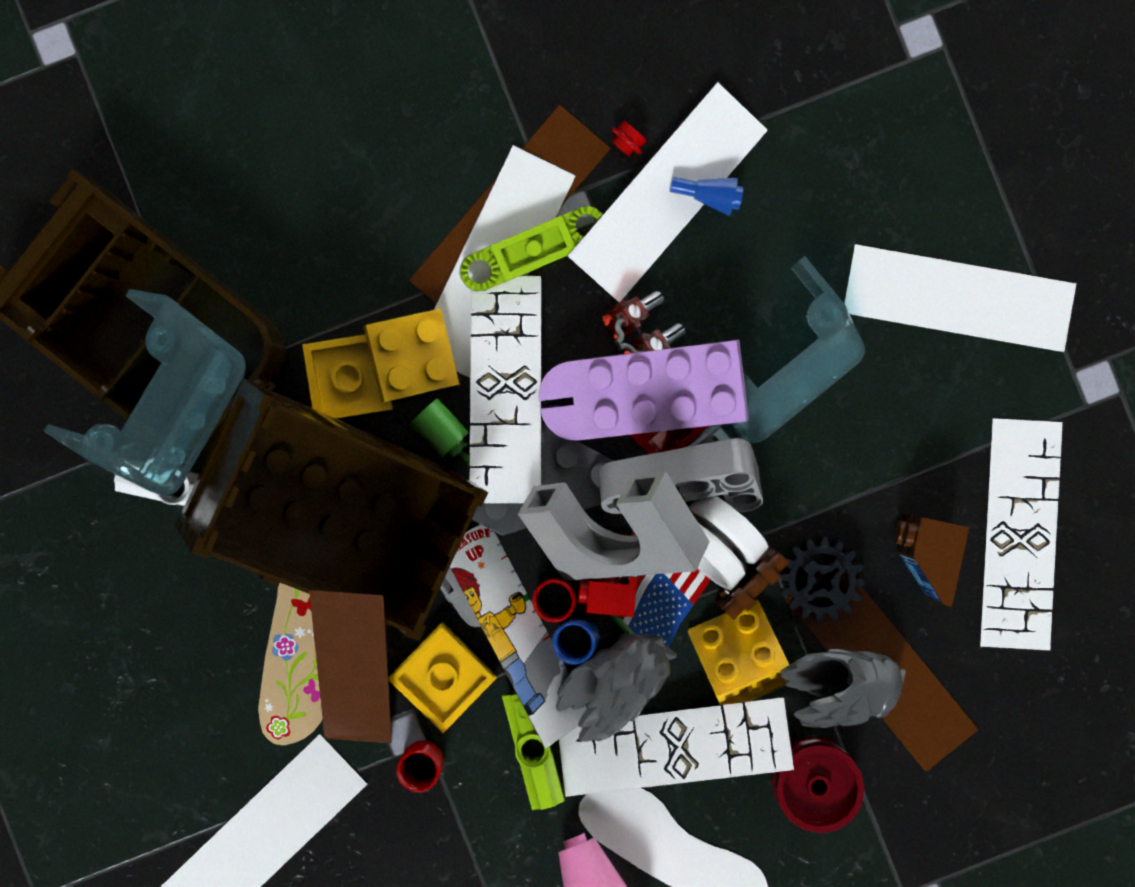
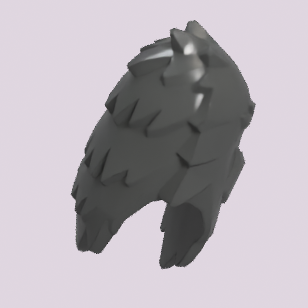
(616, 684)
(848, 685)

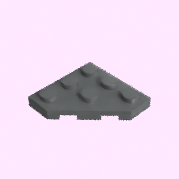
(560, 463)

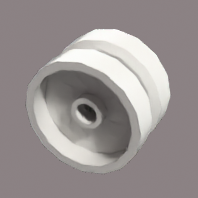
(730, 539)

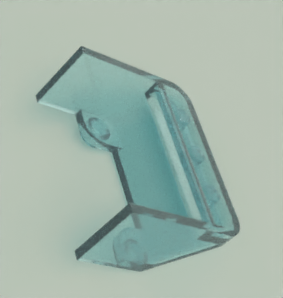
(813, 370)
(176, 408)

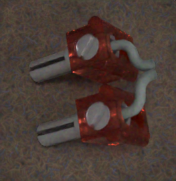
(627, 317)

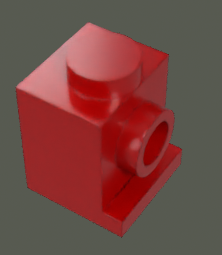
(608, 595)

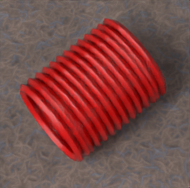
(545, 616)
(418, 784)

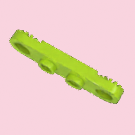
(528, 249)

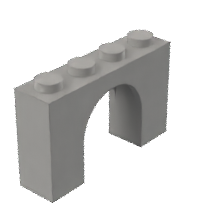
(664, 526)

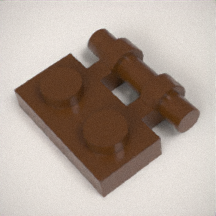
(755, 580)

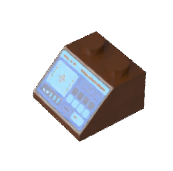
(932, 554)

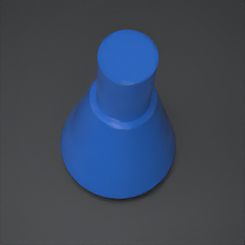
(718, 194)

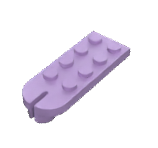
(647, 392)

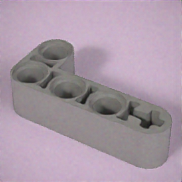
(697, 472)

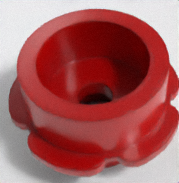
(628, 139)

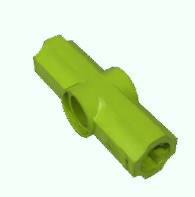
(538, 771)

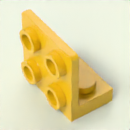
(740, 655)

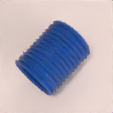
(564, 654)

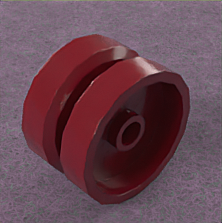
(827, 805)

